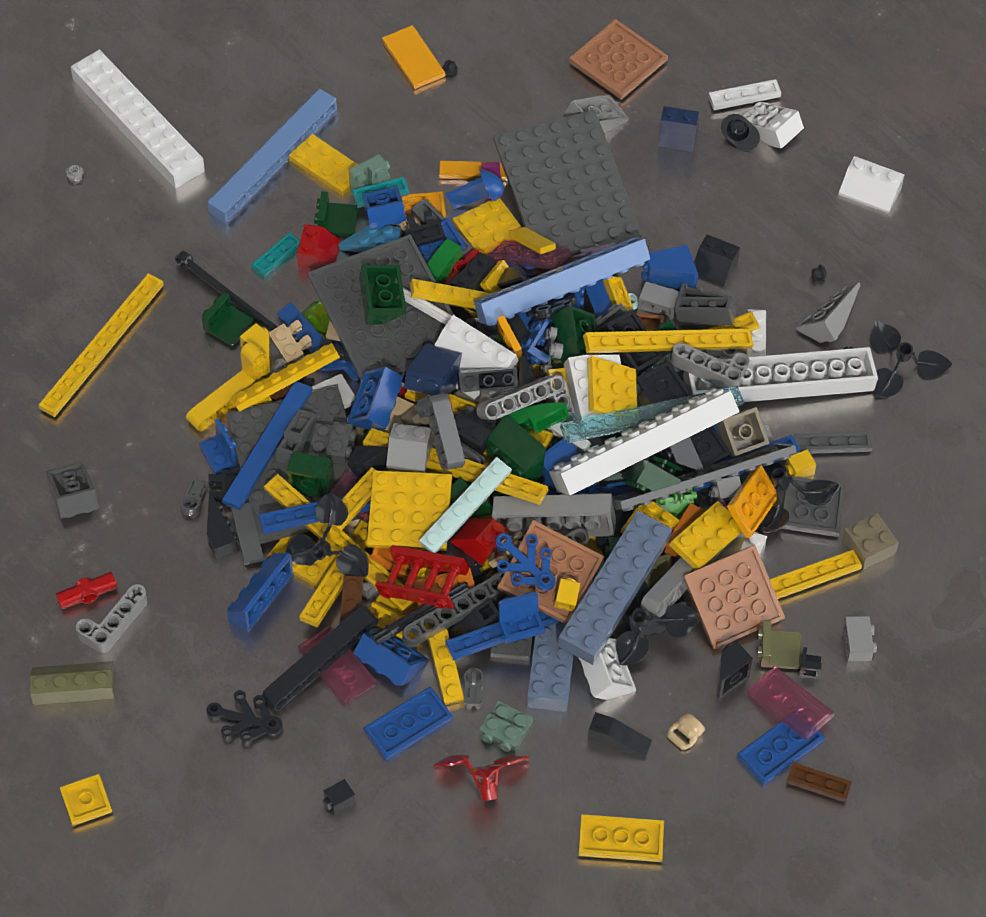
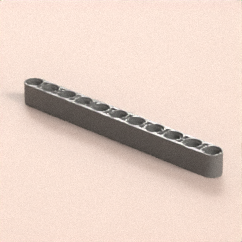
(467, 598)

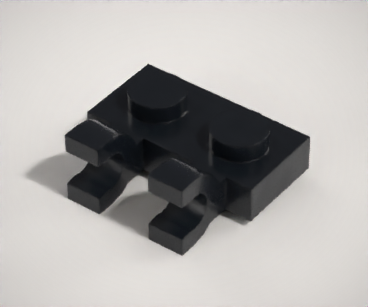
(427, 233)
(225, 480)

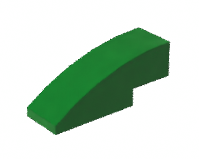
(444, 260)
(540, 416)

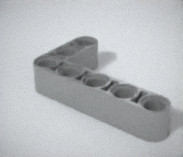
(530, 397)

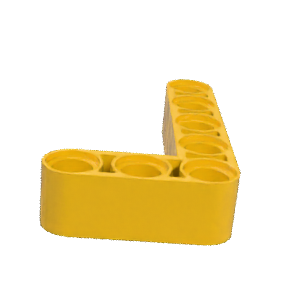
(220, 401)

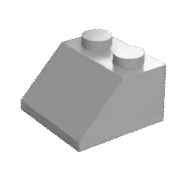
(409, 447)

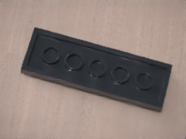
(664, 385)

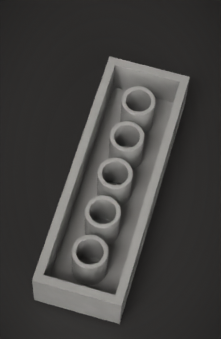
(558, 512)

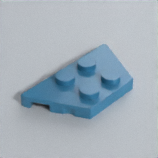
(370, 238)

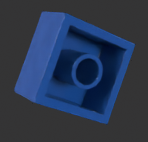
(384, 207)

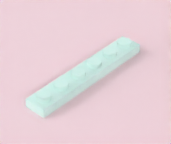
(465, 506)

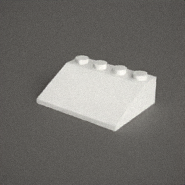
(476, 349)
(577, 379)

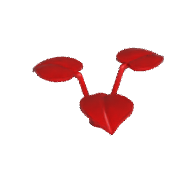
(488, 785)

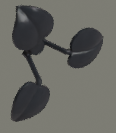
(885, 338)
(818, 493)
(303, 552)
(632, 647)

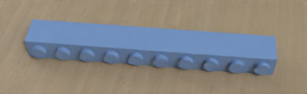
(271, 156)
(562, 280)

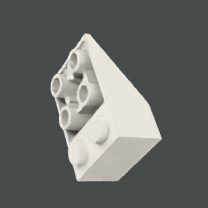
(775, 123)

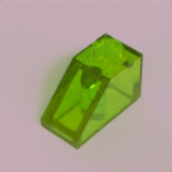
(317, 317)

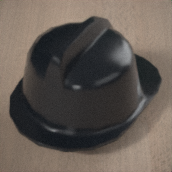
(740, 132)

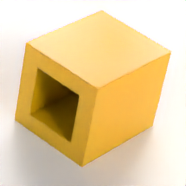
(801, 465)
(567, 594)

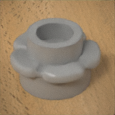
(72, 175)

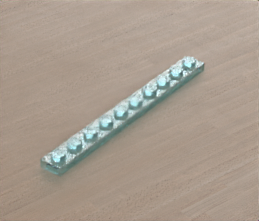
(626, 419)

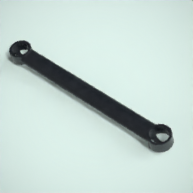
(186, 262)

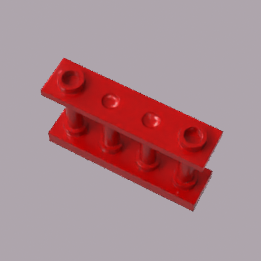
(422, 559)

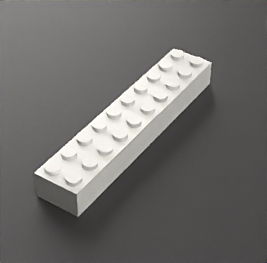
(137, 119)
(800, 375)
(643, 441)

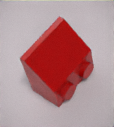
(317, 247)
(479, 538)

